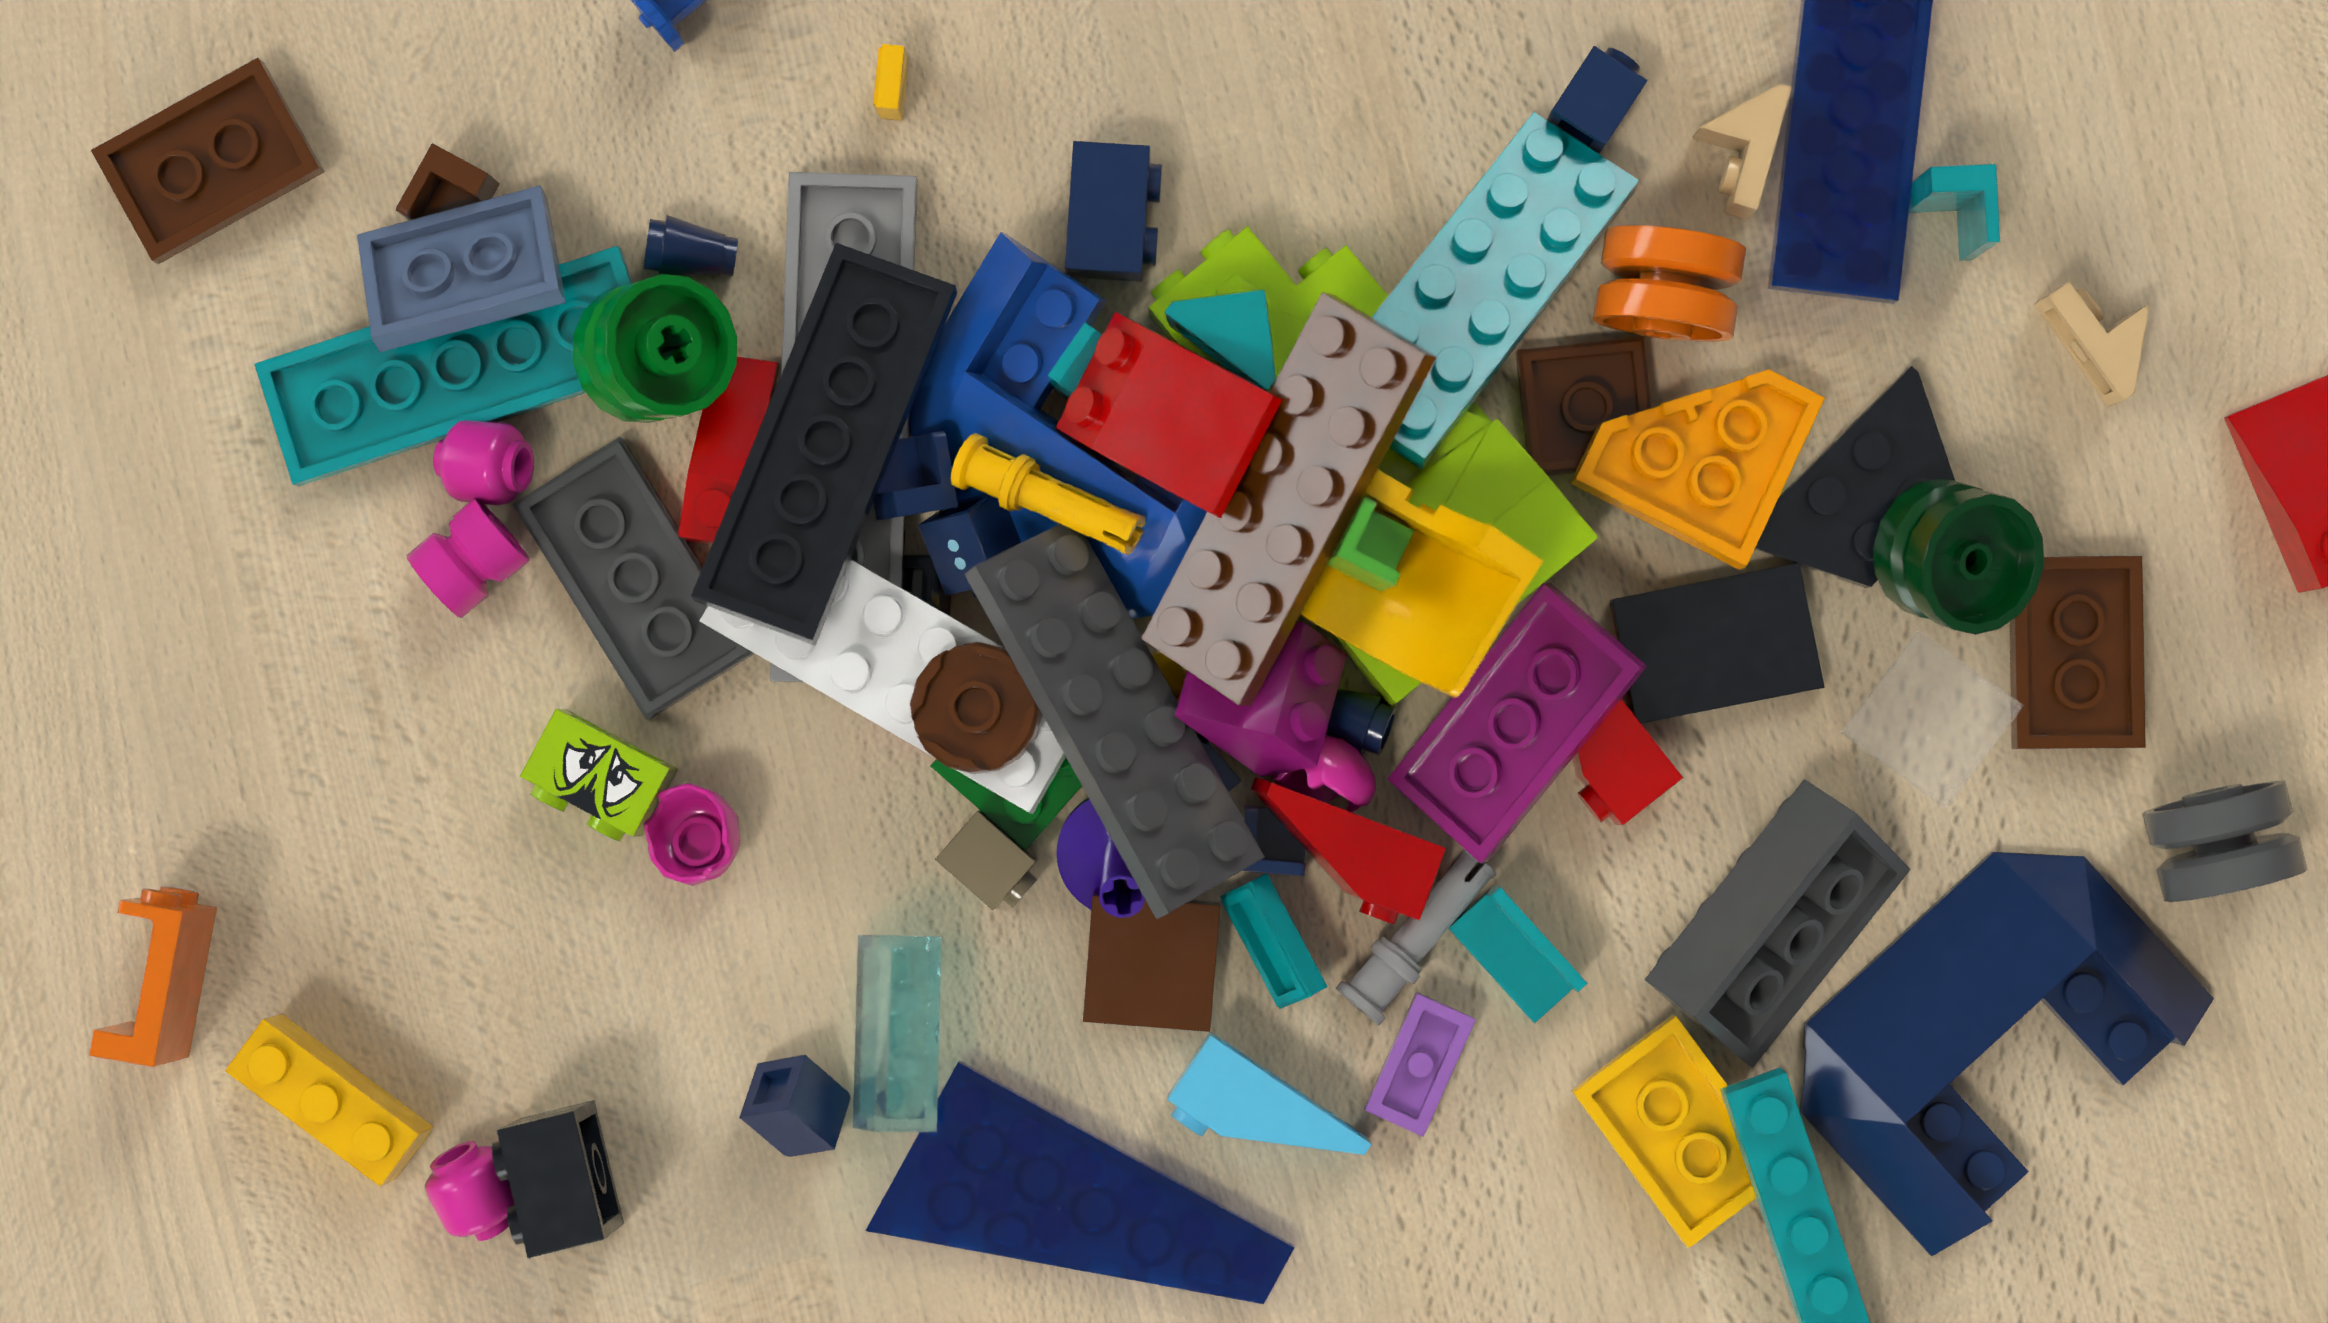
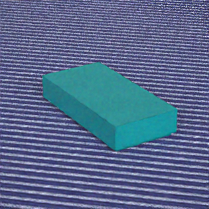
(1273, 941)

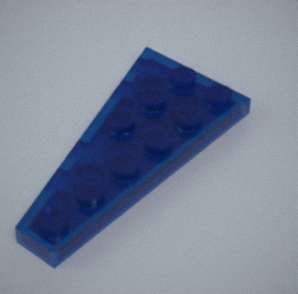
(1047, 1192)

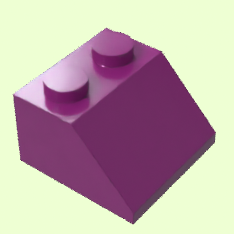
(1288, 715)

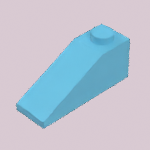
(1248, 1102)

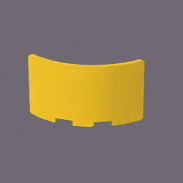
(1450, 597)

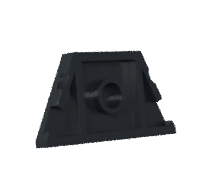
(1837, 503)

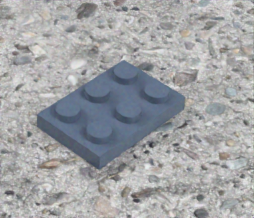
(460, 268)

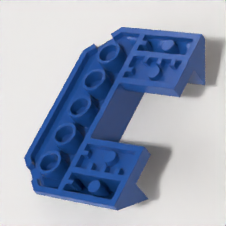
(993, 382)

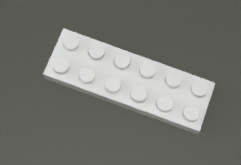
(870, 661)

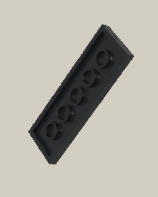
(824, 444)

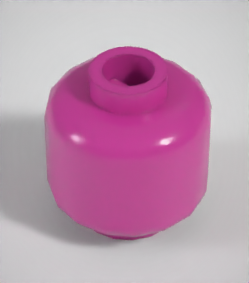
(484, 462)
(469, 1192)

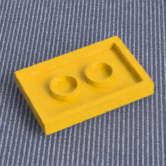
(1671, 1129)

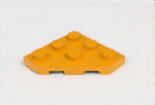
(1704, 461)

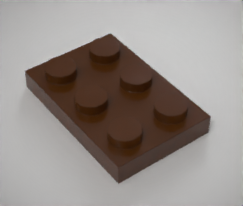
(207, 161)
(2080, 656)

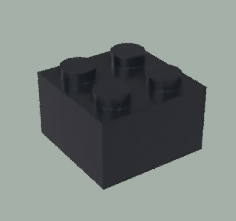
(558, 1179)

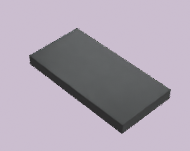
(629, 576)

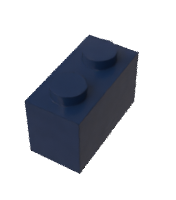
(1110, 211)

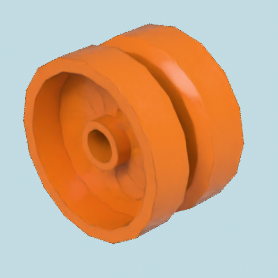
(1669, 283)

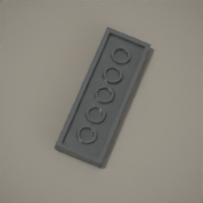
(1114, 717)

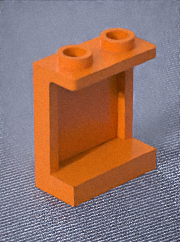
(170, 980)

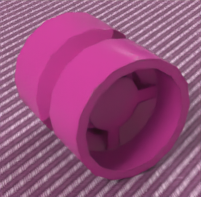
(463, 562)

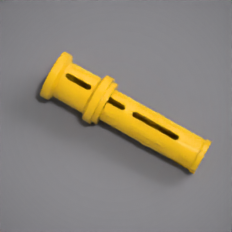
(1022, 485)

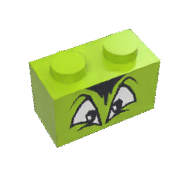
(597, 774)

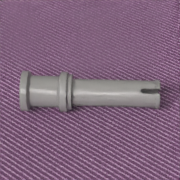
(1397, 959)

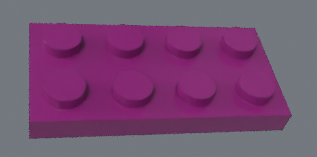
(1516, 722)

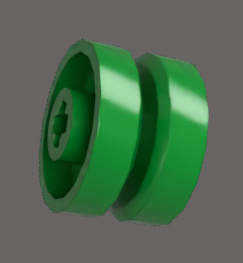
(655, 349)

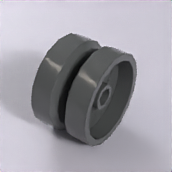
(2226, 849)

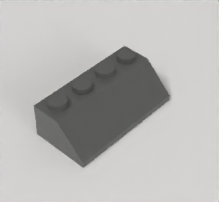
(1778, 922)

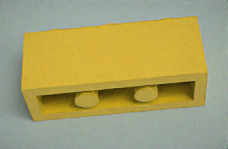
(329, 1099)

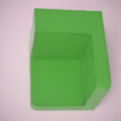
(1371, 547)

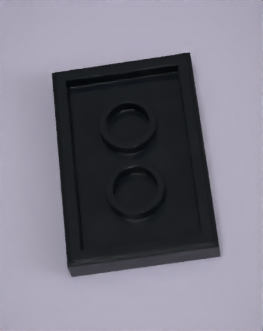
(1719, 642)

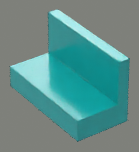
(1971, 193)
(1516, 953)

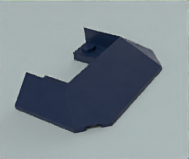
(1947, 992)

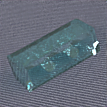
(897, 1033)

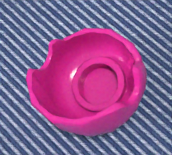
(1339, 772)
(692, 834)

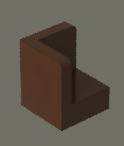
(444, 184)

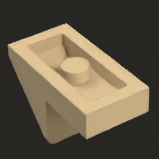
(1754, 133)
(2105, 357)

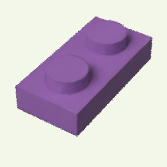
(1419, 1064)

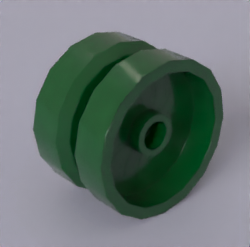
(1958, 555)

